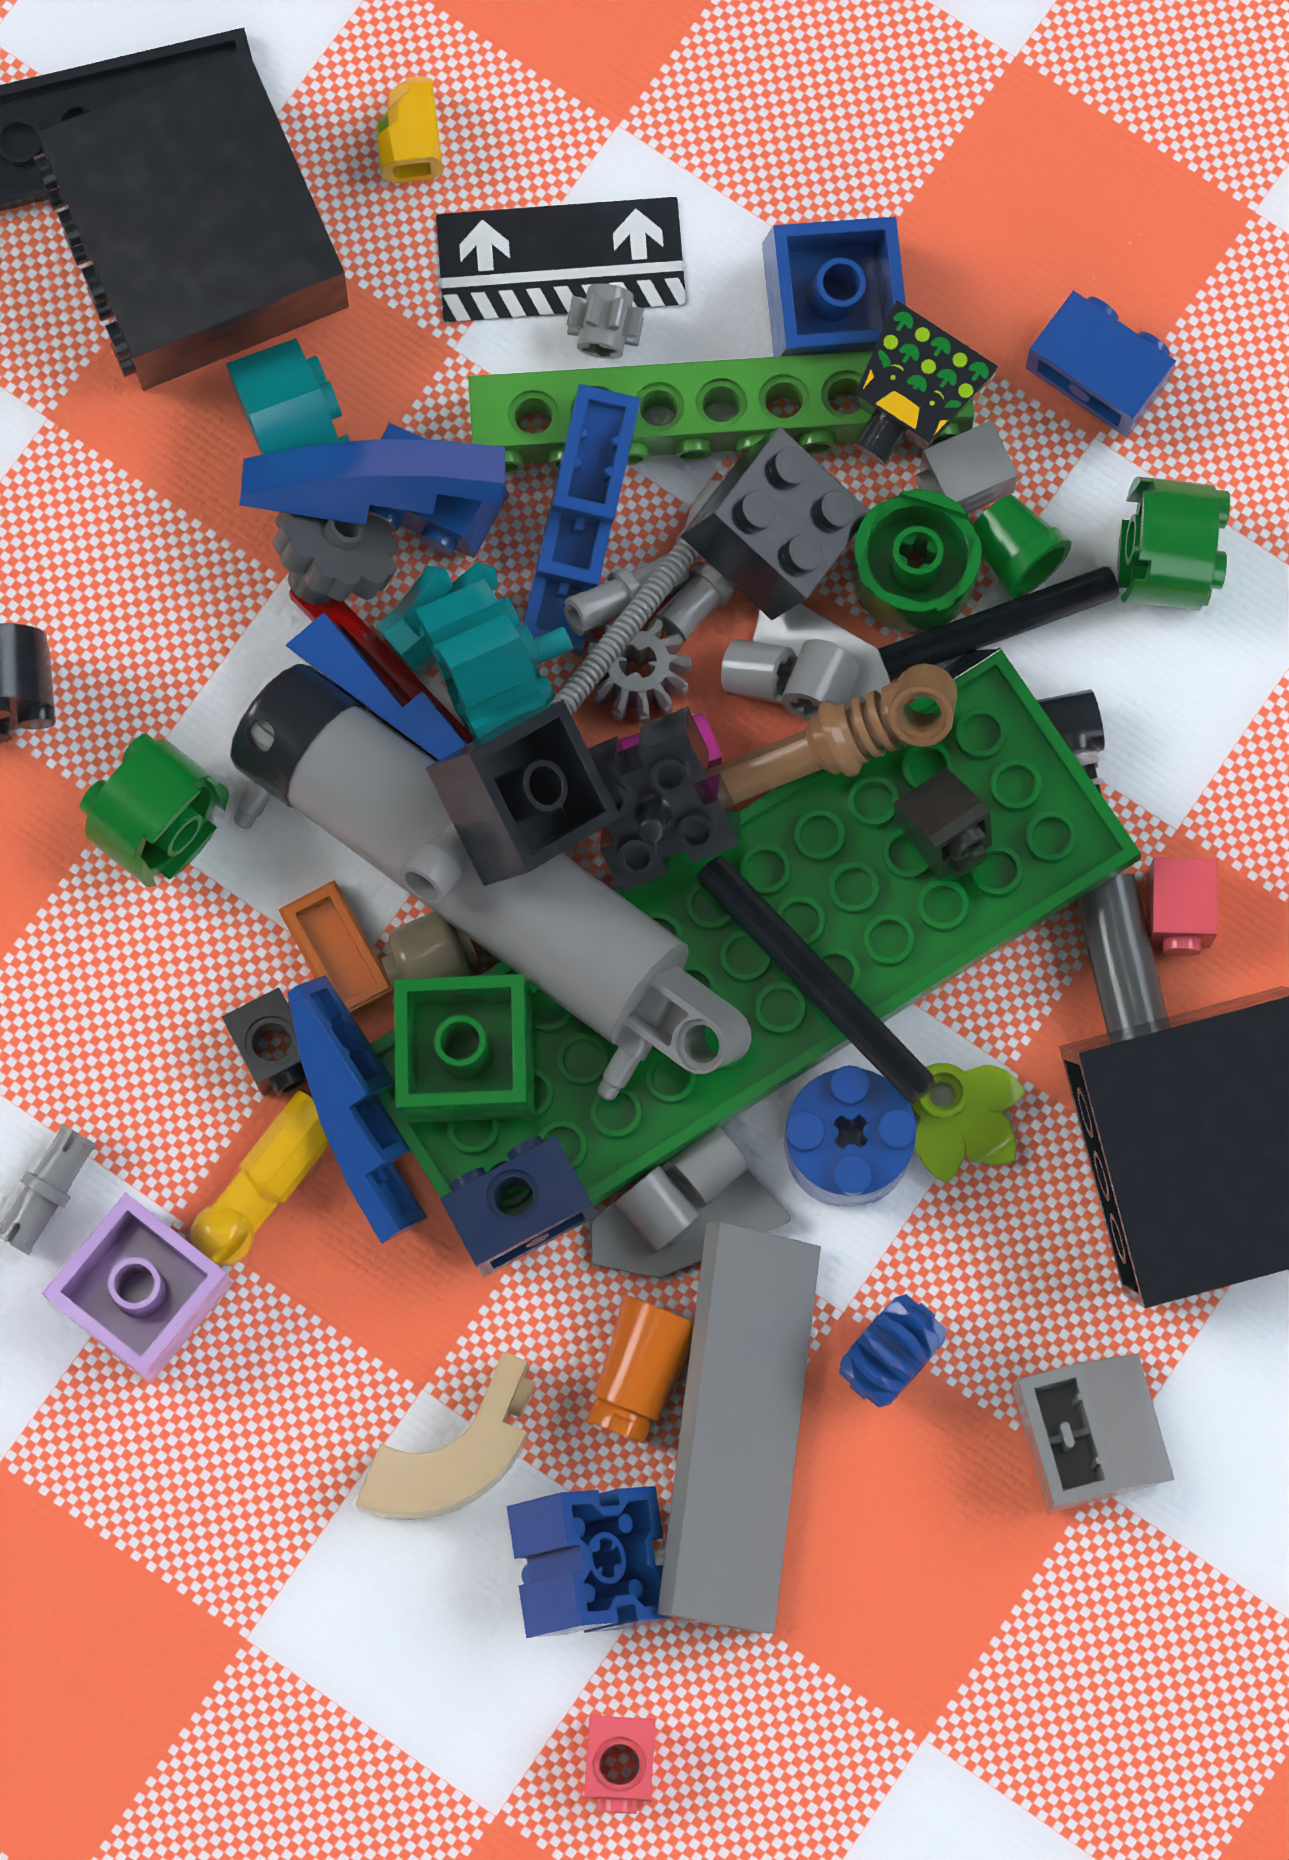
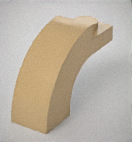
(451, 1477)

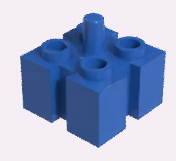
(588, 1560)

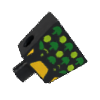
(915, 383)

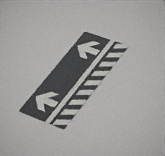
(545, 255)

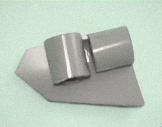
(802, 663)
(665, 1215)

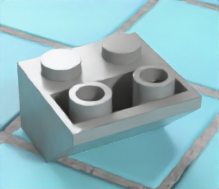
(1092, 1431)

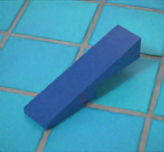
(336, 657)

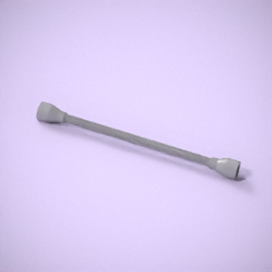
(440, 861)

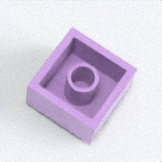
(138, 1287)

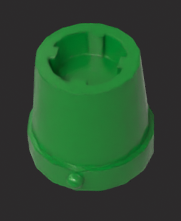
(1019, 546)

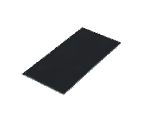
(968, 661)

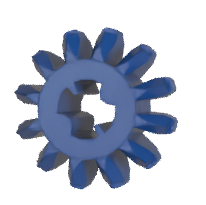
(892, 1350)

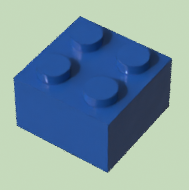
(831, 284)

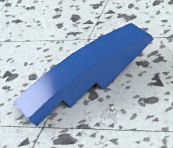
(350, 476)
(581, 507)
(345, 1085)

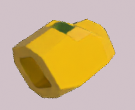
(410, 134)

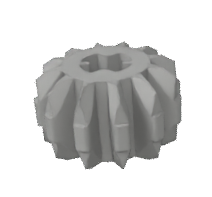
(663, 677)

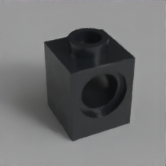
(254, 1021)

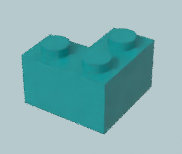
(285, 398)

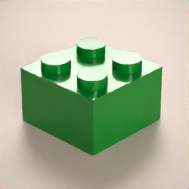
(464, 1048)

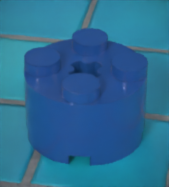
(849, 1100)

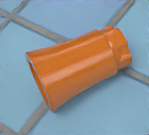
(640, 1368)

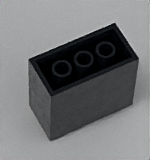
(190, 220)
(1190, 1144)

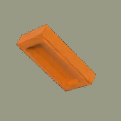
(337, 947)

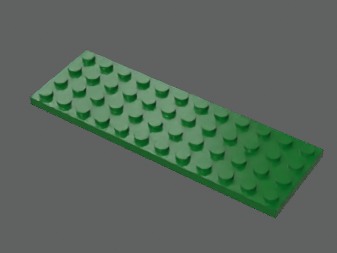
(855, 893)

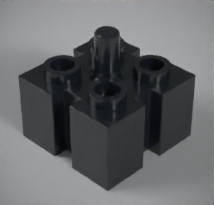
(663, 801)

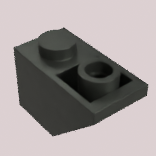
(946, 824)

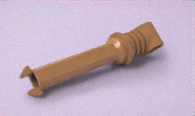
(847, 734)

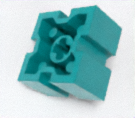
(488, 656)

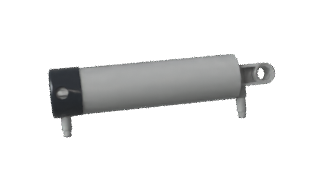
(554, 925)

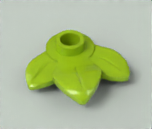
(972, 1124)

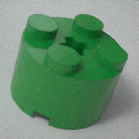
(885, 543)
(1172, 543)
(153, 810)

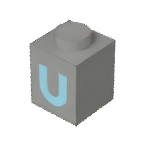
(969, 468)

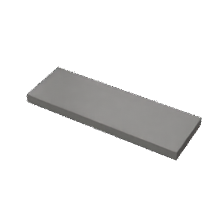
(739, 1429)

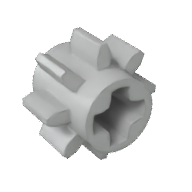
(605, 321)

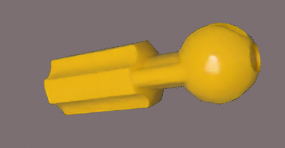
(265, 1178)

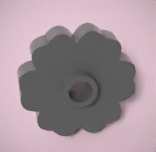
(335, 557)

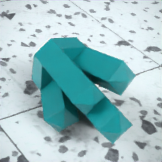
(402, 625)

